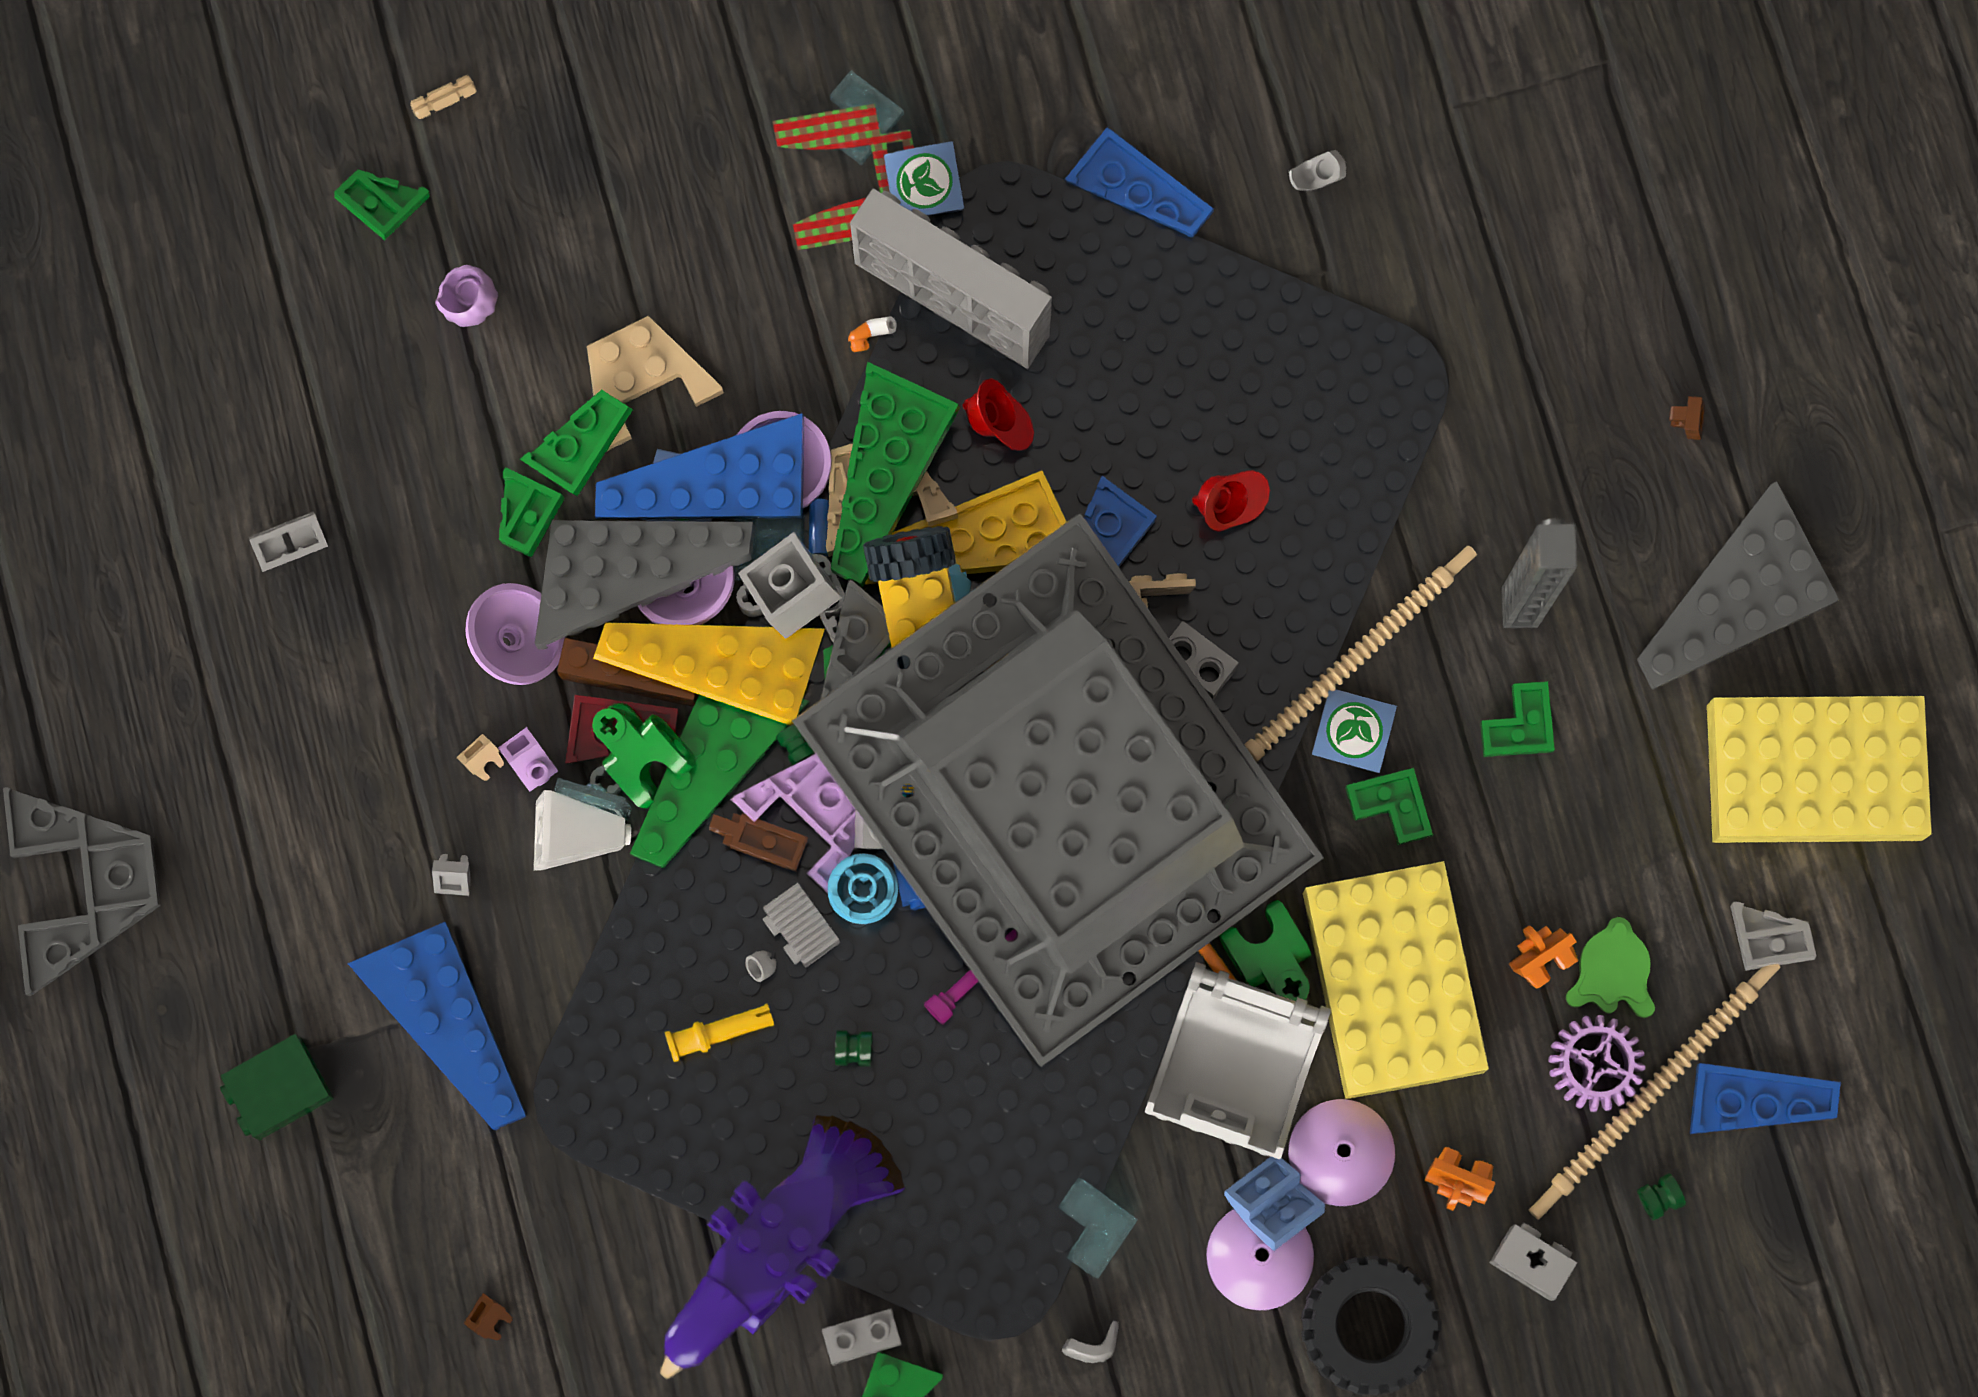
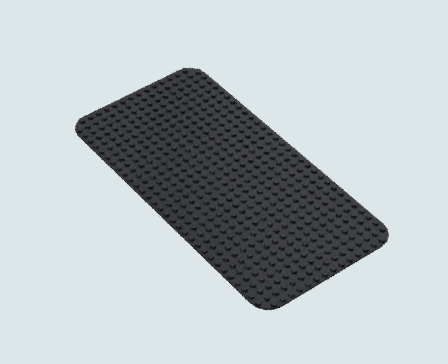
(1157, 377)

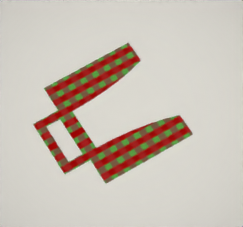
(837, 130)

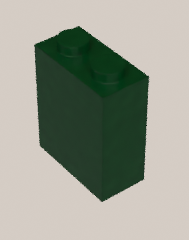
(275, 1088)

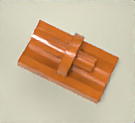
(1540, 949)
(1459, 1183)

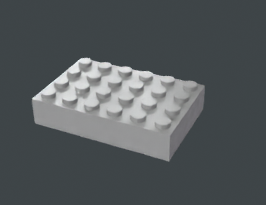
(951, 277)

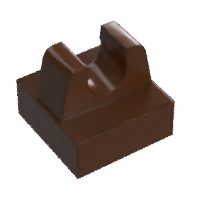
(1689, 417)
(485, 1316)

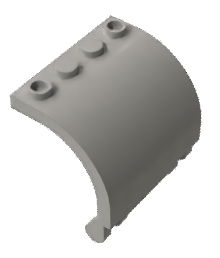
(1237, 1062)

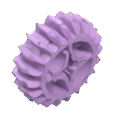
(1581, 1058)

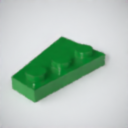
(579, 445)

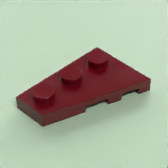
(582, 740)

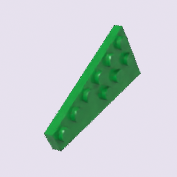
(890, 453)
(725, 749)

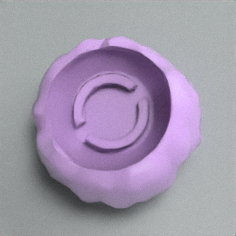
(467, 296)

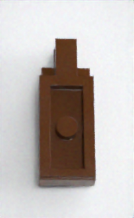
(761, 839)

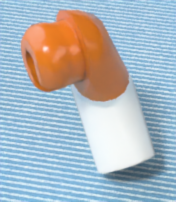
(870, 328)

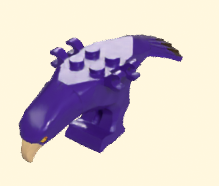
(779, 1239)

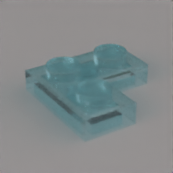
(856, 92)
(1104, 1223)

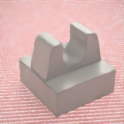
(451, 876)

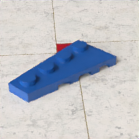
(1136, 183)
(1117, 520)
(1750, 1098)

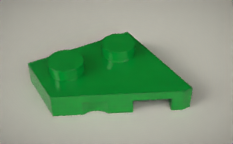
(379, 201)
(526, 512)
(899, 1379)

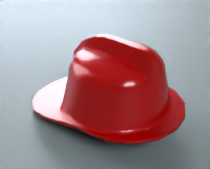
(999, 414)
(1232, 499)

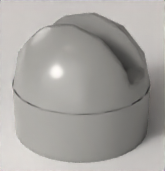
(760, 965)

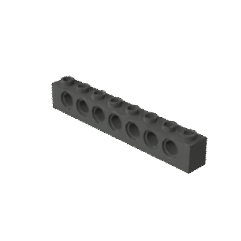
(1539, 574)

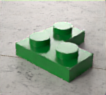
(1529, 730)
(1398, 796)

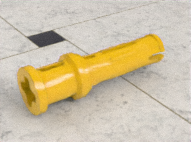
(702, 1036)

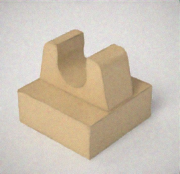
(478, 754)

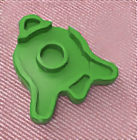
(1613, 969)

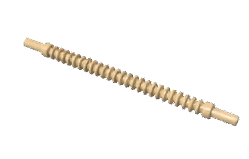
(1441, 578)
(1563, 1183)

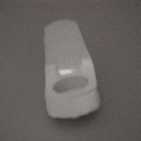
(1318, 171)
(1093, 1353)

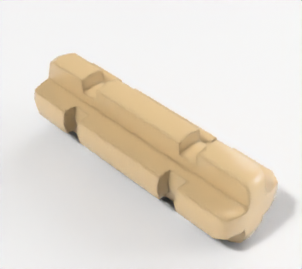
(443, 97)

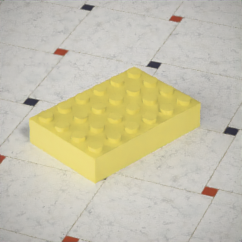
(1818, 769)
(1395, 980)

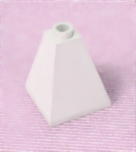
(574, 831)

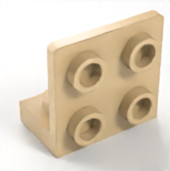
(1172, 585)

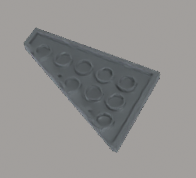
(617, 565)
(1748, 591)

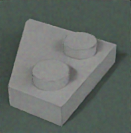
(1770, 938)

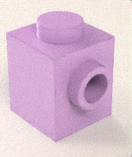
(528, 759)

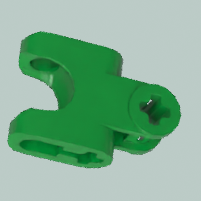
(635, 747)
(1274, 960)

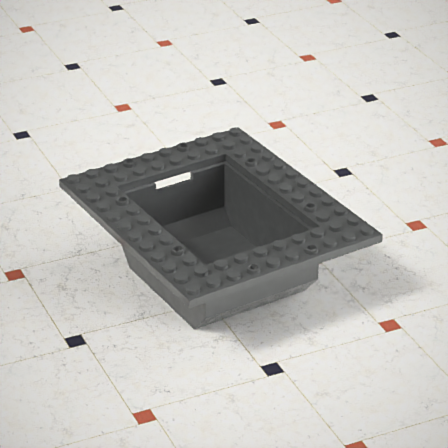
(1058, 789)

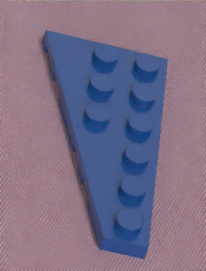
(733, 478)
(436, 1003)

